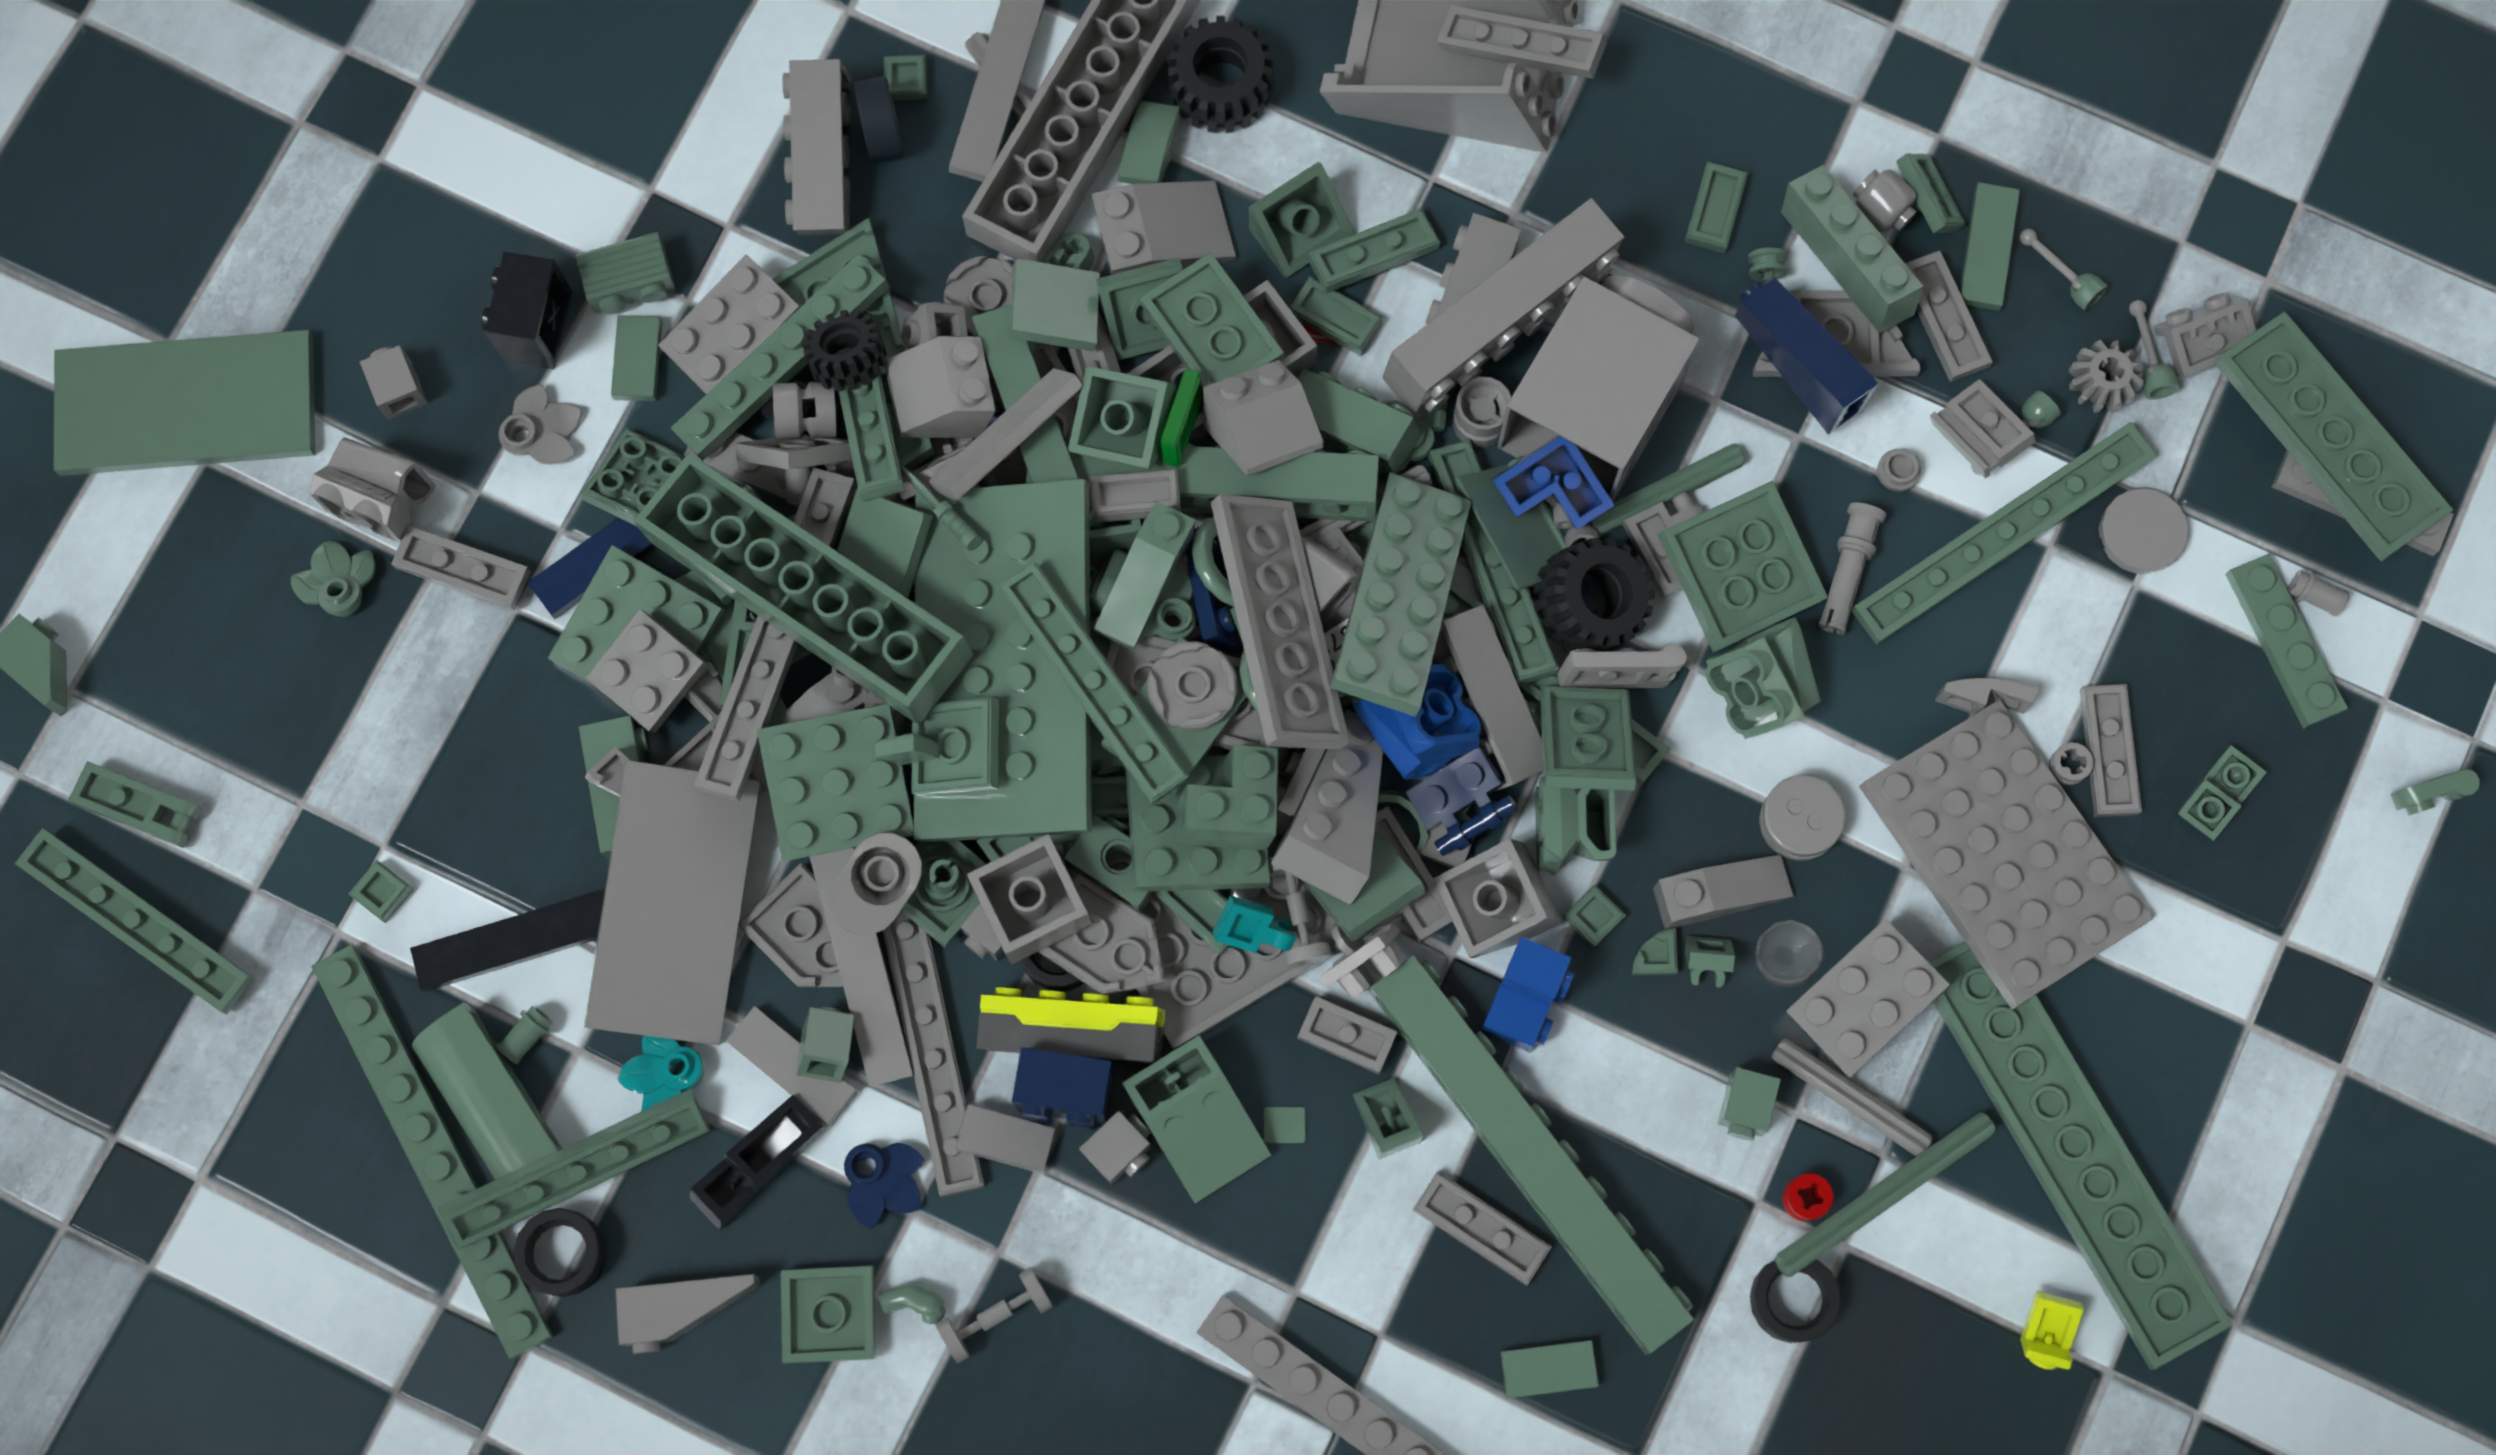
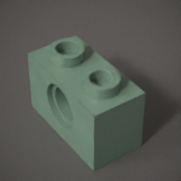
(1090, 857)

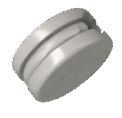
(1802, 817)

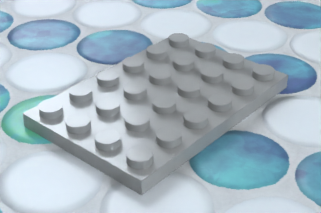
(2005, 853)

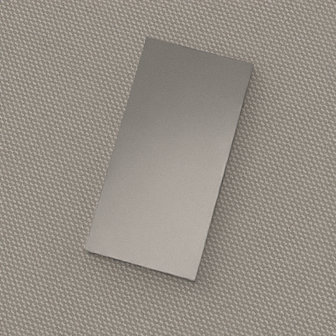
(670, 907)

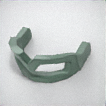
(1397, 796)

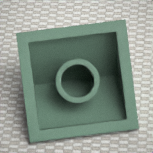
(1299, 219)

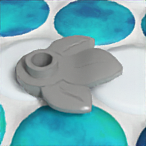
(546, 426)

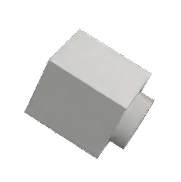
(1603, 376)

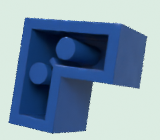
(1554, 470)
(1526, 992)

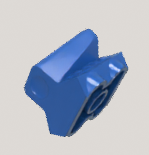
(1433, 737)

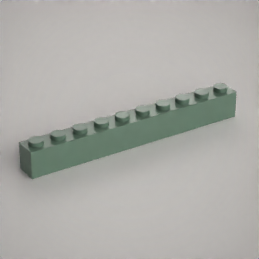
(1531, 1155)

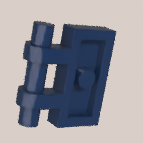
(1453, 790)

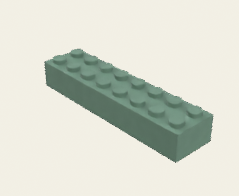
(804, 588)

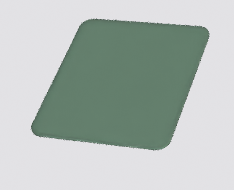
(1284, 1125)

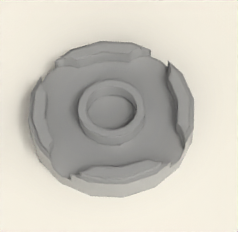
(980, 287)
(2143, 531)
(1192, 686)

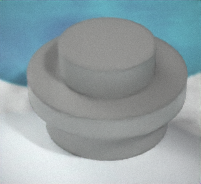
(1898, 470)

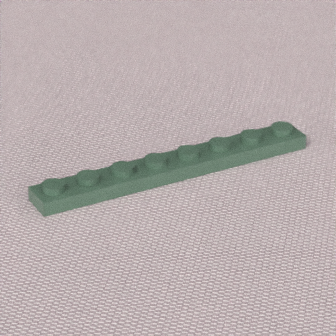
(2003, 533)

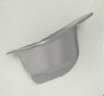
(875, 883)

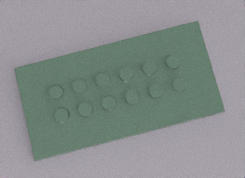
(1041, 723)

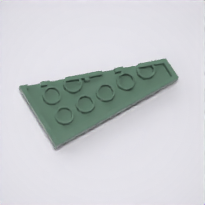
(815, 270)

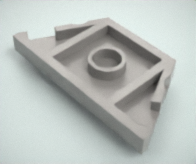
(1878, 353)

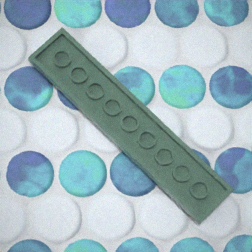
(2080, 1163)

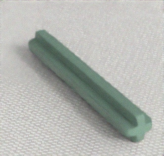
(1669, 487)

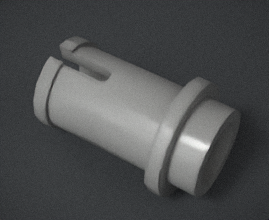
(2317, 592)

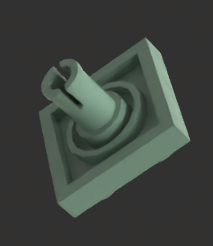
(944, 890)

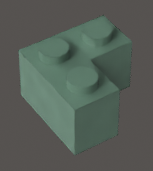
(1240, 811)

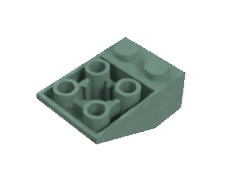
(1196, 1119)

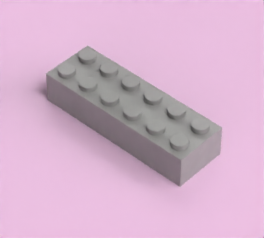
(1502, 309)

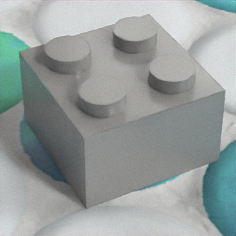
(1029, 899)

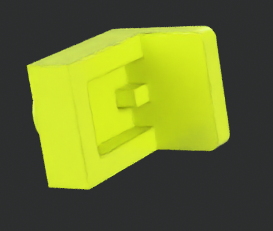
(2051, 1330)

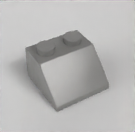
(941, 389)
(1261, 417)
(1497, 899)

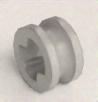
(2078, 753)

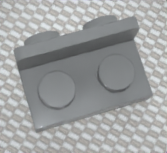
(2206, 332)

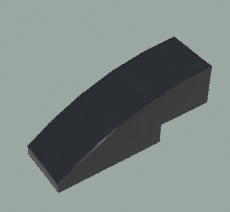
(755, 1162)

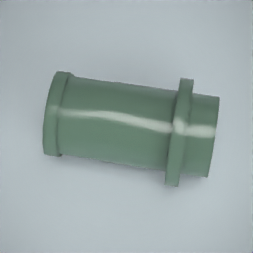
(524, 1034)

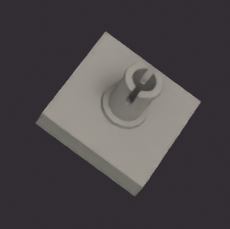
(795, 457)

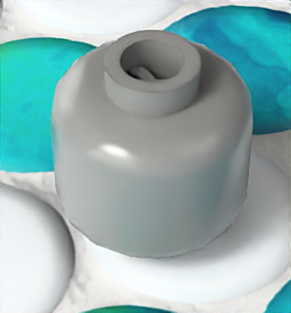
(1886, 200)

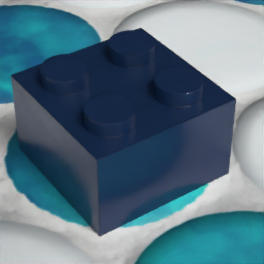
(1063, 1087)

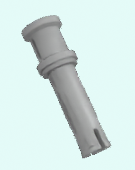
(1855, 549)

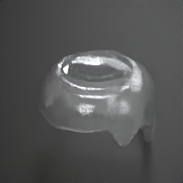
(1789, 954)

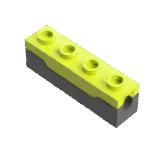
(1071, 1027)

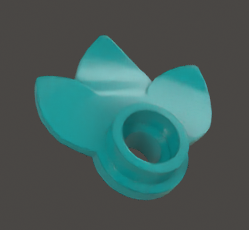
(655, 1070)

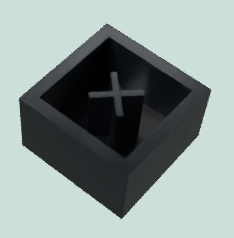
(527, 310)

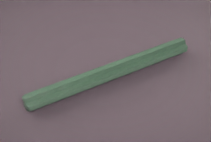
(1884, 1194)

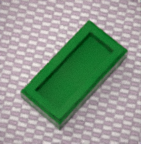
(1182, 418)

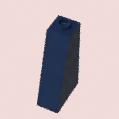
(1805, 354)

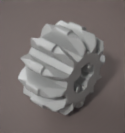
(2121, 376)

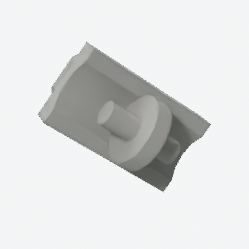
(1349, 969)

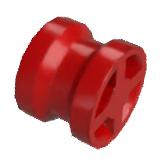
(1797, 1202)

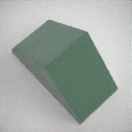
(1387, 1118)

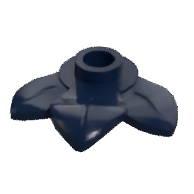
(888, 1185)

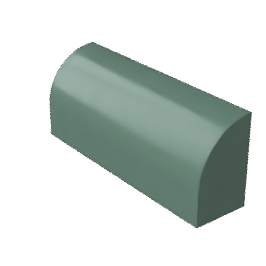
(484, 1092)

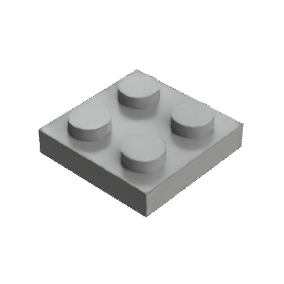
(647, 671)

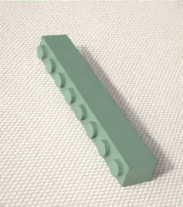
(1316, 483)

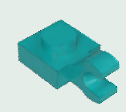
(1249, 923)

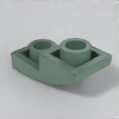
(1148, 143)
(2221, 792)

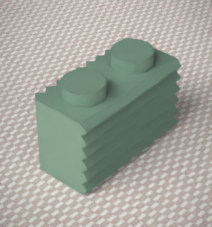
(625, 273)

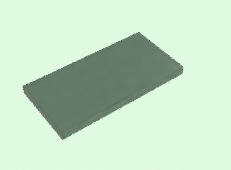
(184, 402)

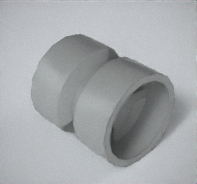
(1480, 411)
(789, 412)

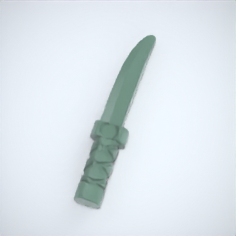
(945, 513)

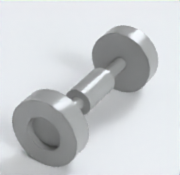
(1307, 953)
(993, 1315)

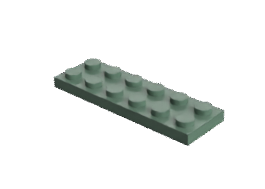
(2333, 436)
(1401, 595)

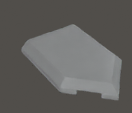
(794, 931)
(1114, 951)

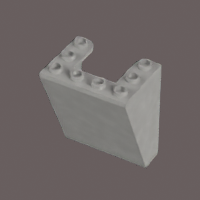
(1406, 80)

